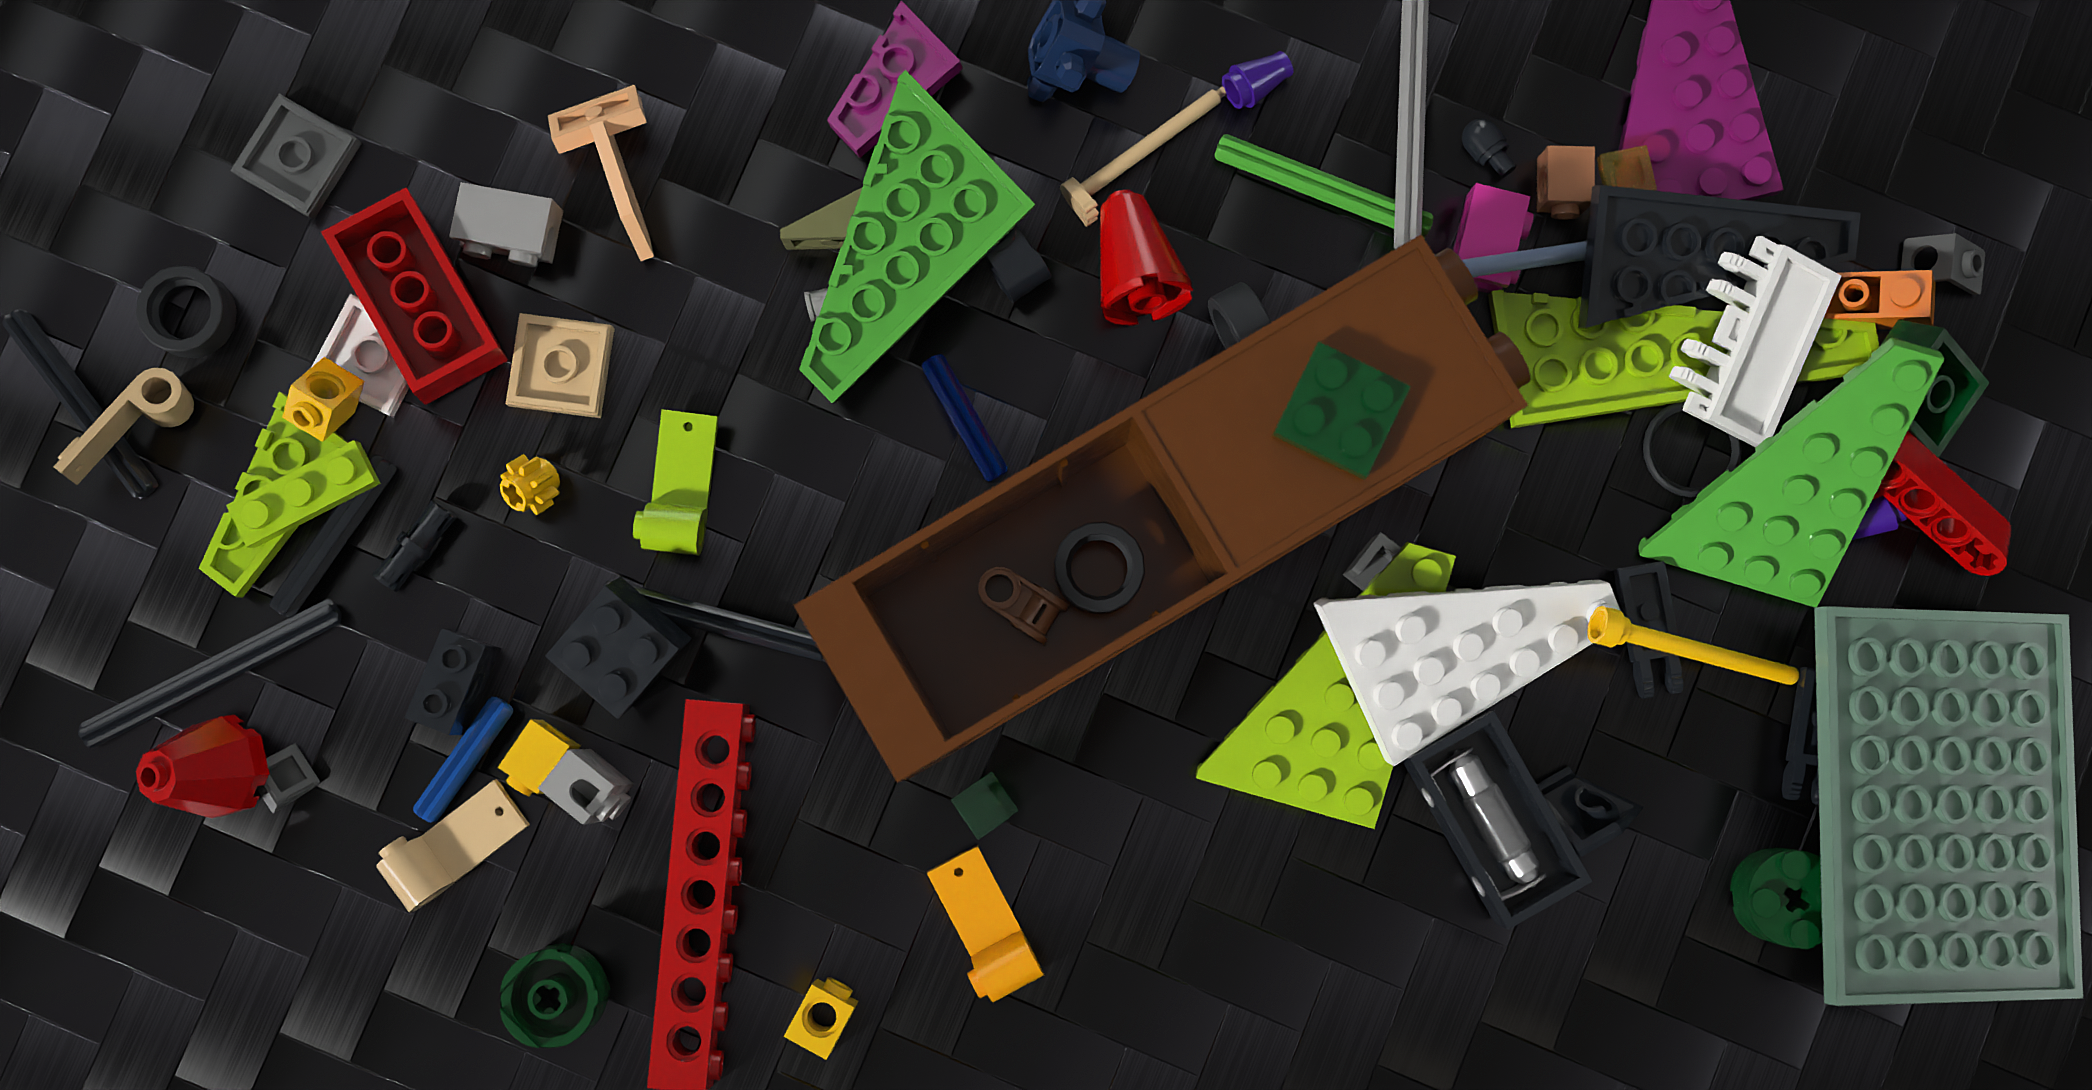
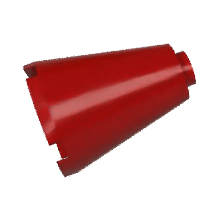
(1138, 263)

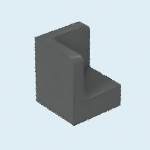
(1371, 560)

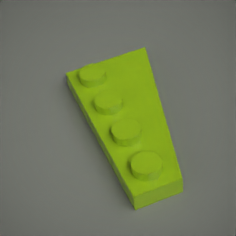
(279, 452)

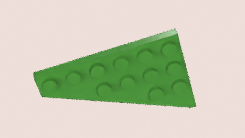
(918, 228)
(1803, 493)

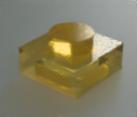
(1627, 169)

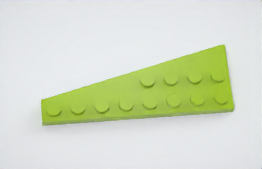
(1630, 358)

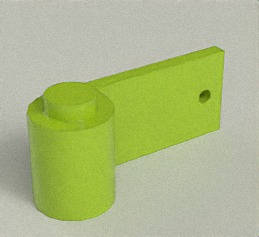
(681, 485)

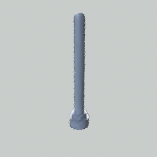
(1526, 259)

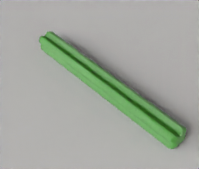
(1311, 181)

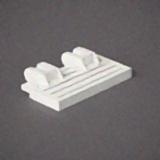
(1766, 339)

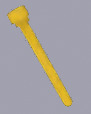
(1612, 628)

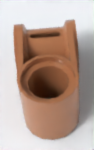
(1024, 604)

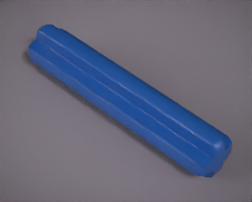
(463, 759)

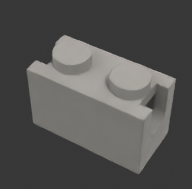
(506, 224)
(587, 787)

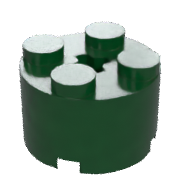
(1761, 902)
(527, 992)

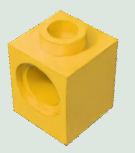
(323, 399)
(535, 756)
(810, 1034)

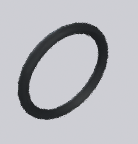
(1652, 465)

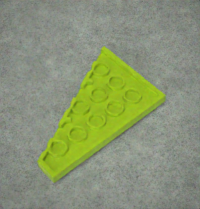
(1308, 733)

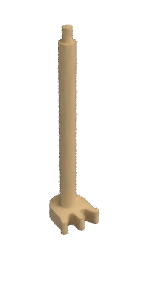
(1079, 195)

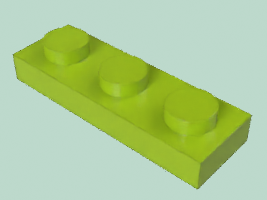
(303, 494)

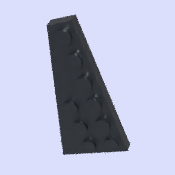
(1666, 246)

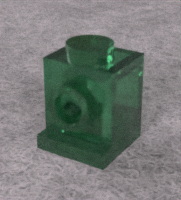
(984, 805)

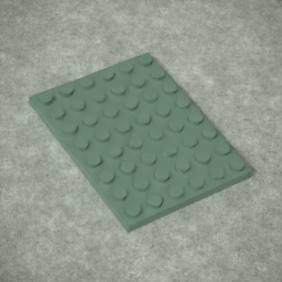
(1946, 806)

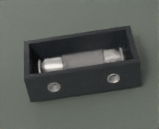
(1496, 820)

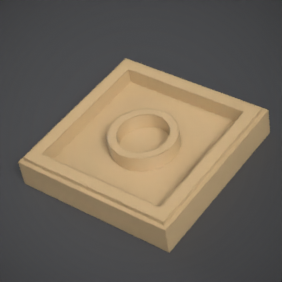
(560, 365)

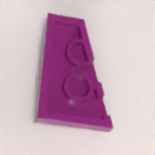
(868, 97)

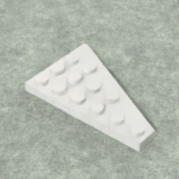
(1444, 657)

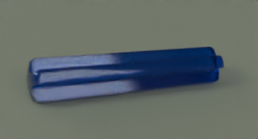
(964, 417)

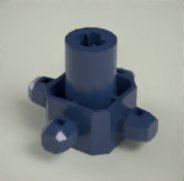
(1074, 47)

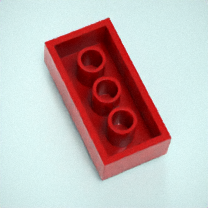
(414, 296)

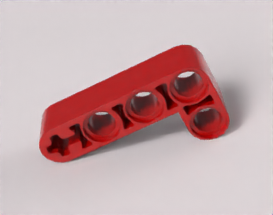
(1946, 508)

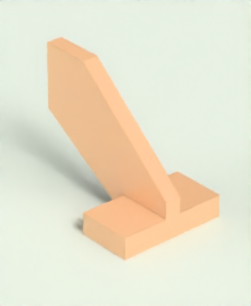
(598, 122)

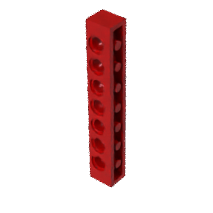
(670, 1062)

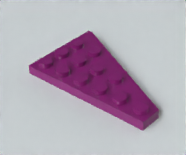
(1699, 105)

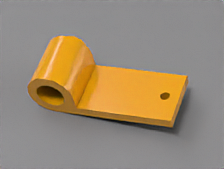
(985, 924)

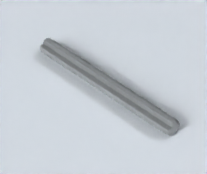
(1411, 121)

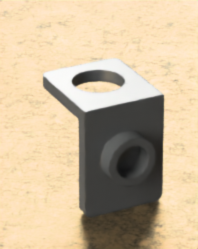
(1957, 260)

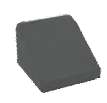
(288, 778)

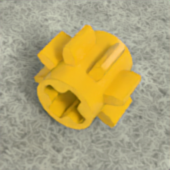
(529, 484)

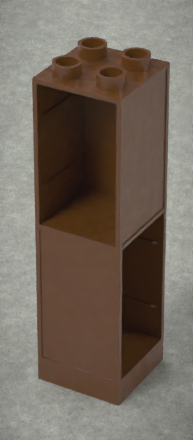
(1181, 474)

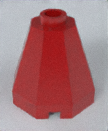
(206, 768)

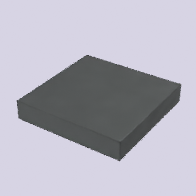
(296, 156)

